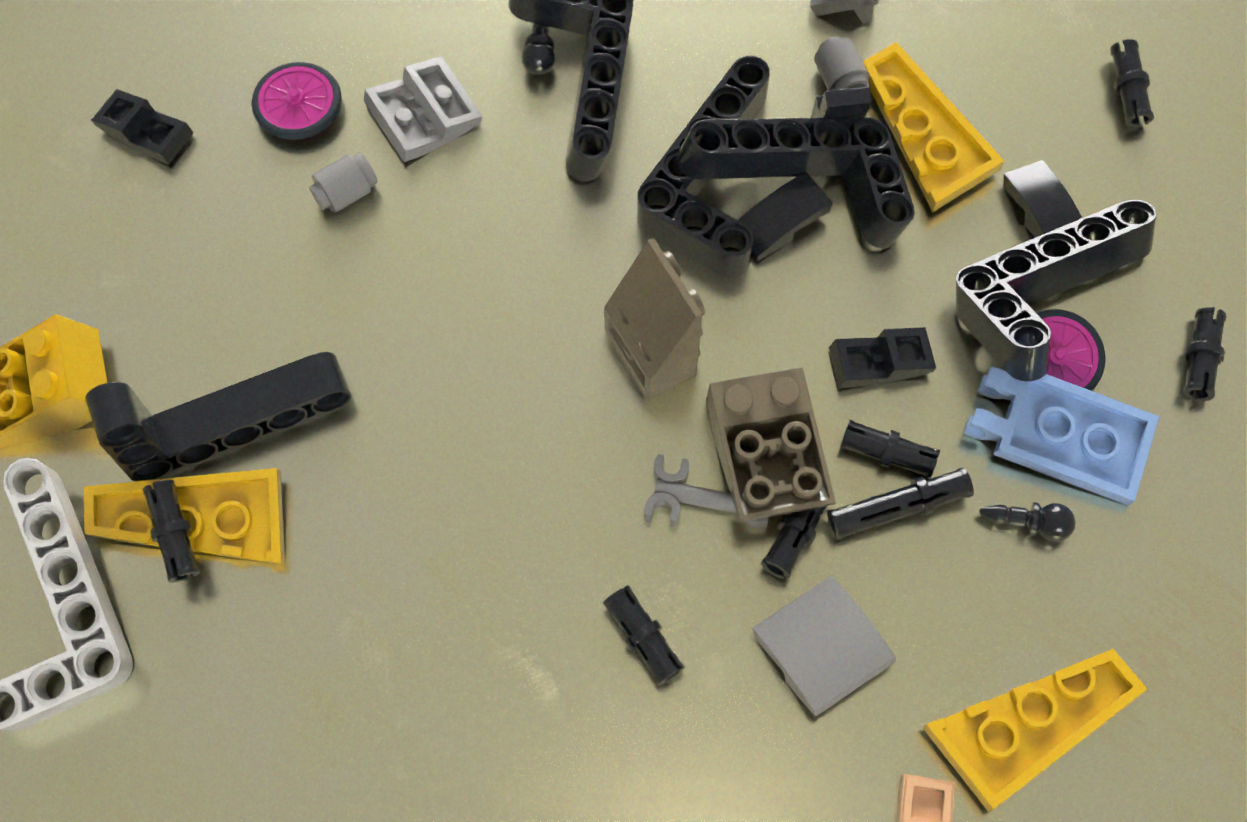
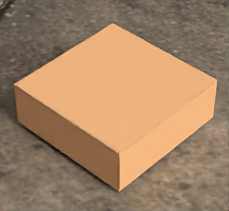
(925, 799)

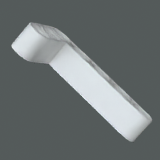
(65, 602)

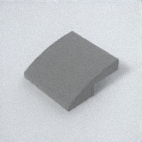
(422, 109)
(824, 645)

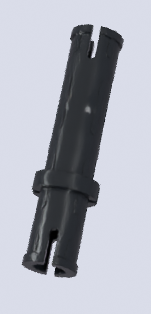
(918, 497)

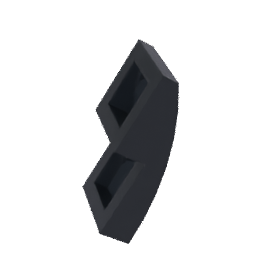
(842, 103)
(141, 127)
(1042, 198)
(784, 213)
(882, 359)

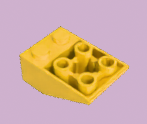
(47, 379)

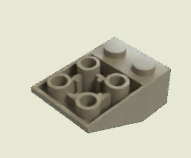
(656, 321)
(769, 444)

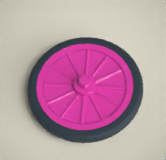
(296, 100)
(1075, 349)

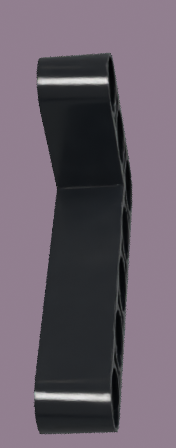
(607, 33)
(741, 95)
(820, 146)
(998, 290)
(215, 423)

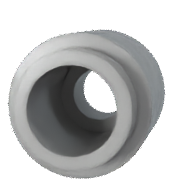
(841, 64)
(343, 182)

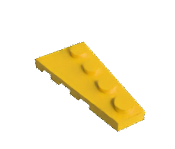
(931, 132)
(227, 512)
(1022, 732)

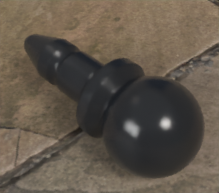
(538, 52)
(1052, 521)

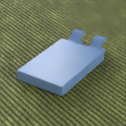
(1067, 433)

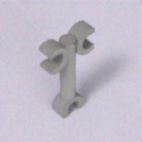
(671, 490)

